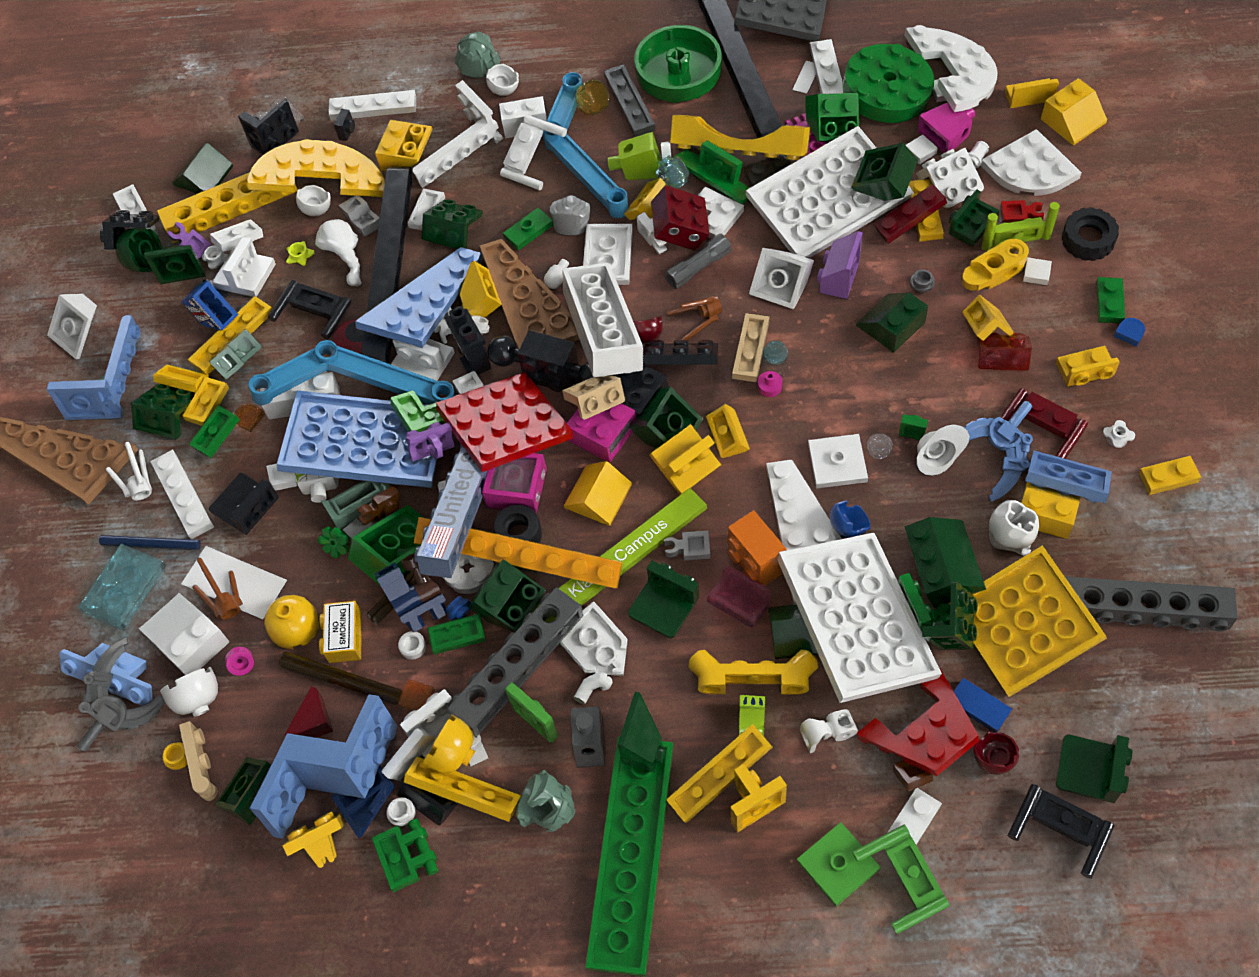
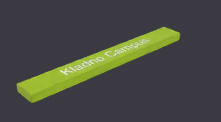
(640, 542)

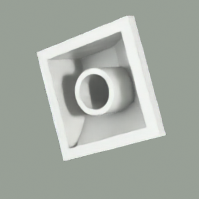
(781, 277)
(72, 322)

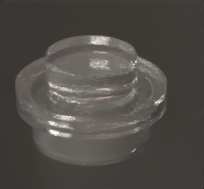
(879, 446)

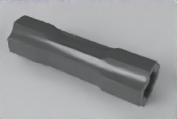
(684, 270)

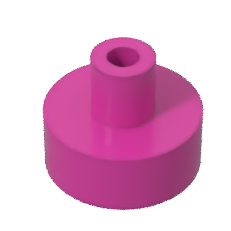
(769, 384)
(239, 661)

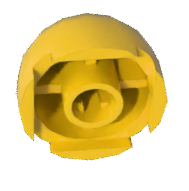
(291, 621)
(451, 747)

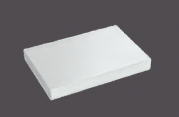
(610, 245)

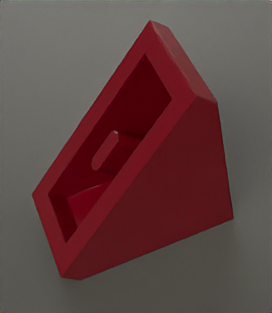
(311, 717)

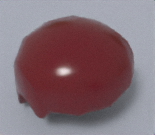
(649, 329)
(996, 753)

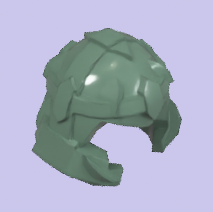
(476, 55)
(545, 803)

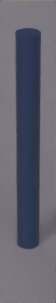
(150, 542)

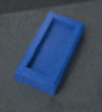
(982, 706)

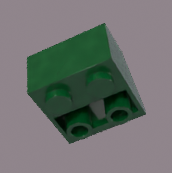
(506, 597)

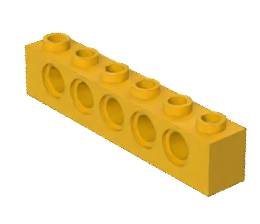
(216, 205)

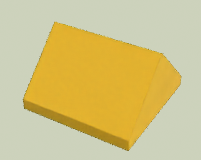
(598, 492)

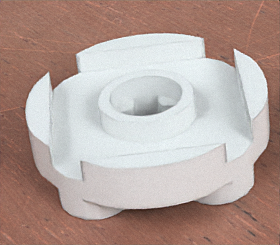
(471, 581)

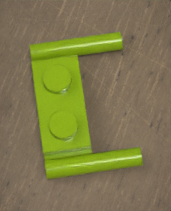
(1023, 230)

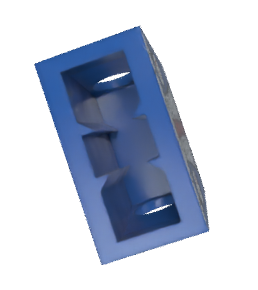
(206, 303)

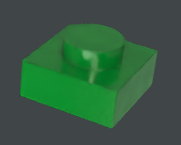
(913, 426)

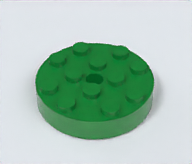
(664, 50)
(889, 82)

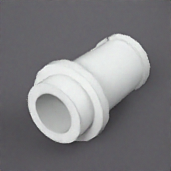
(978, 153)

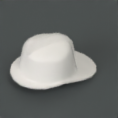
(940, 449)

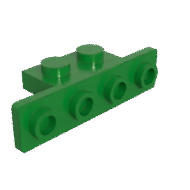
(717, 170)

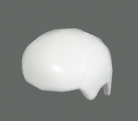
(502, 79)
(313, 200)

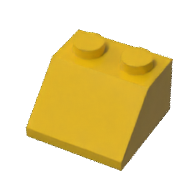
(1074, 112)
(1054, 510)

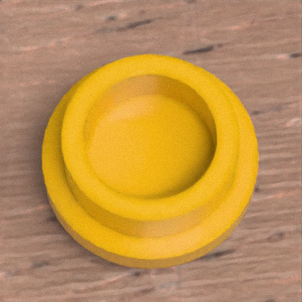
(174, 756)

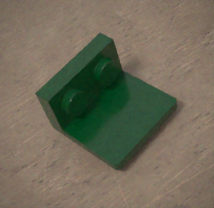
(160, 410)
(961, 630)

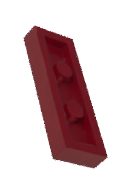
(910, 213)

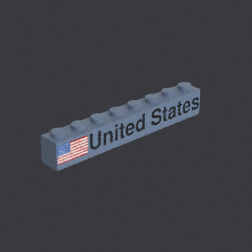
(451, 518)

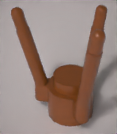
(707, 307)
(225, 605)

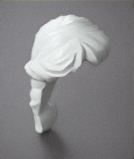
(339, 238)

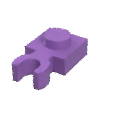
(194, 239)

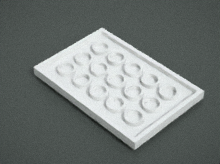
(814, 199)
(857, 617)

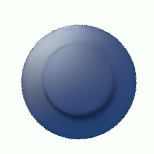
(458, 608)

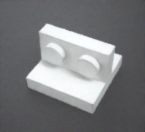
(244, 270)
(425, 361)

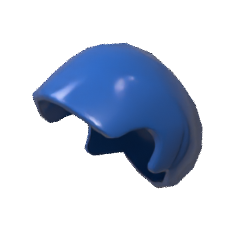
(849, 520)

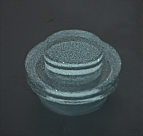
(775, 352)

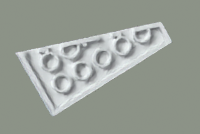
(797, 510)

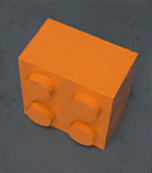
(755, 548)

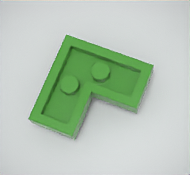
(413, 413)

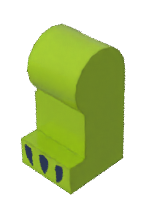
(752, 712)

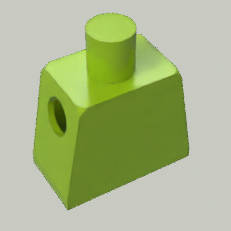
(637, 158)

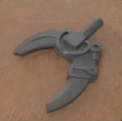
(106, 708)

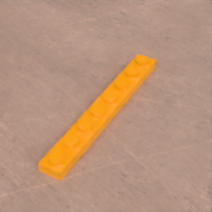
(536, 556)

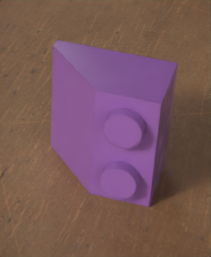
(840, 266)

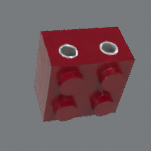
(679, 217)

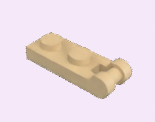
(197, 761)

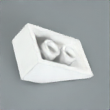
(184, 635)

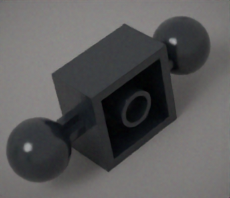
(543, 358)

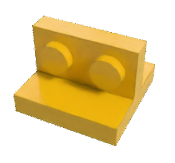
(685, 459)
(755, 800)

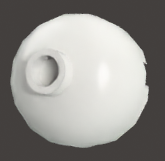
(192, 693)

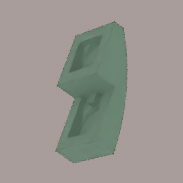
(235, 353)

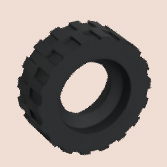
(1090, 249)

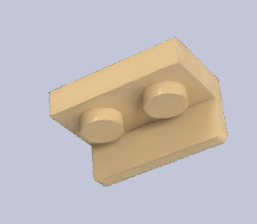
(595, 395)

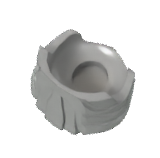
(570, 215)

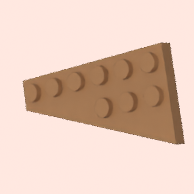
(524, 298)
(64, 457)

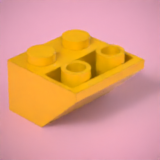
(402, 144)

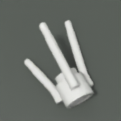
(138, 485)

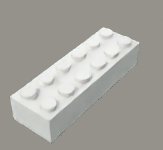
(602, 320)

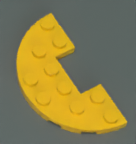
(316, 159)

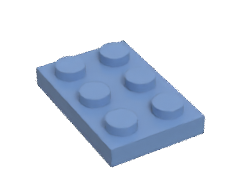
(1069, 477)

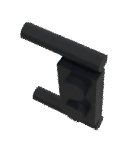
(314, 302)
(1066, 820)

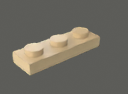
(750, 347)

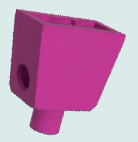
(945, 127)

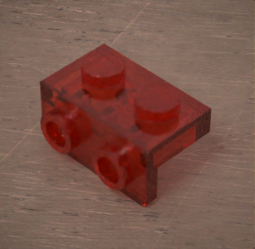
(1004, 352)

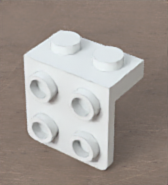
(952, 176)
(431, 718)

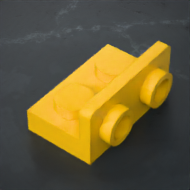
(1087, 366)

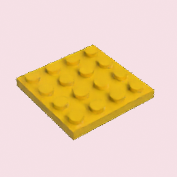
(1031, 622)

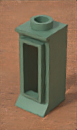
(344, 507)

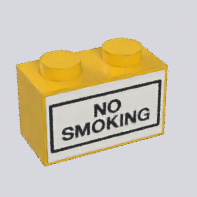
(341, 632)

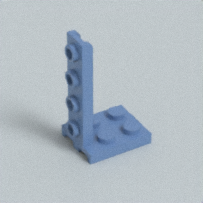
(100, 397)

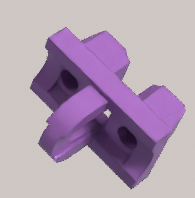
(438, 435)

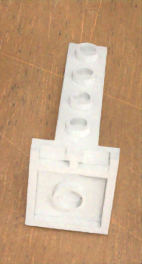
(465, 143)

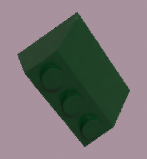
(944, 557)

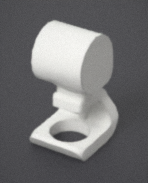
(838, 725)

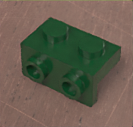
(970, 220)

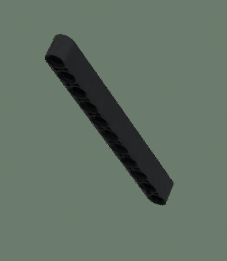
(740, 67)
(388, 253)

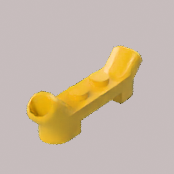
(791, 675)

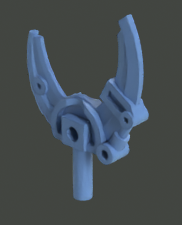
(1007, 438)

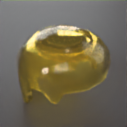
(592, 97)

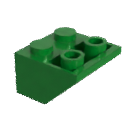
(832, 114)

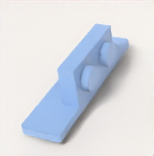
(124, 672)

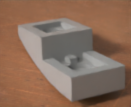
(360, 215)

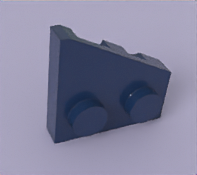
(362, 811)

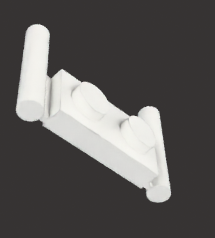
(523, 149)

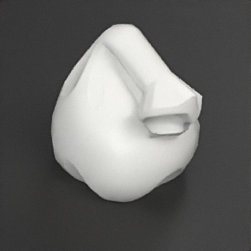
(1013, 527)

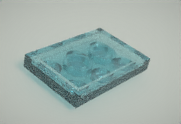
(122, 586)

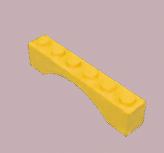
(786, 140)

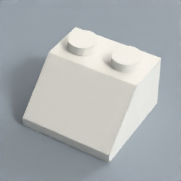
(514, 112)

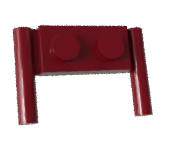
(1050, 417)

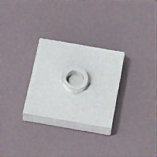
(837, 461)

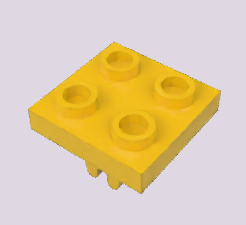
(316, 840)

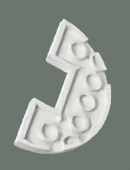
(970, 65)

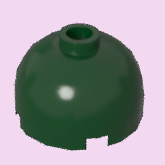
(132, 246)

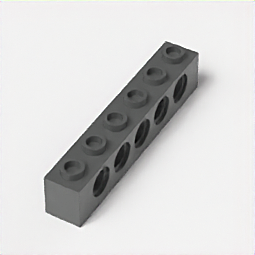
(1217, 600)
(532, 655)

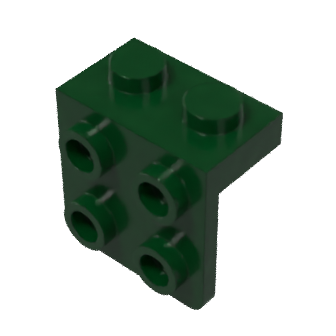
(449, 223)
(665, 600)
(1094, 767)

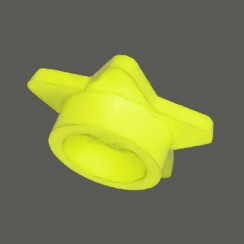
(299, 247)

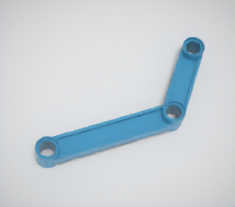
(574, 157)
(349, 364)

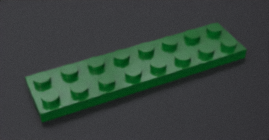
(629, 868)

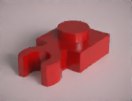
(1018, 210)

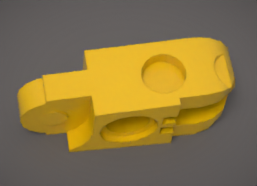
(996, 265)

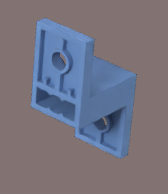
(324, 766)

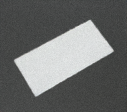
(255, 586)

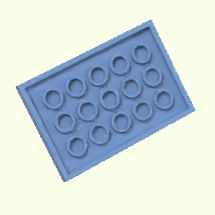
(350, 441)

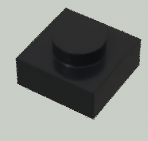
(344, 124)

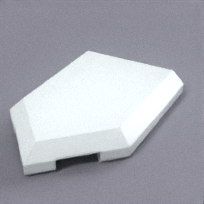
(596, 643)

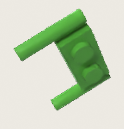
(911, 871)

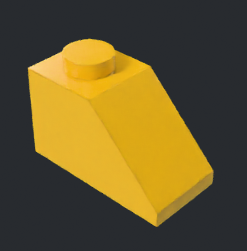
(479, 291)

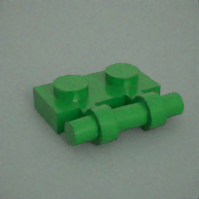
(396, 858)

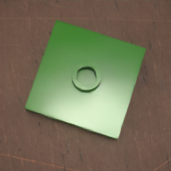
(531, 712)
(834, 865)

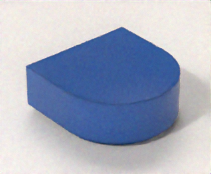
(1131, 331)

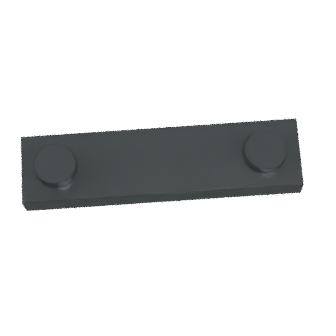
(629, 100)

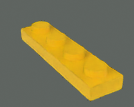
(248, 317)
(718, 773)
(463, 790)

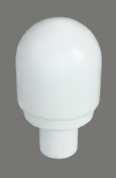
(554, 276)

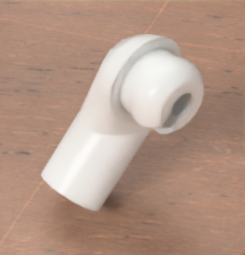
(590, 683)

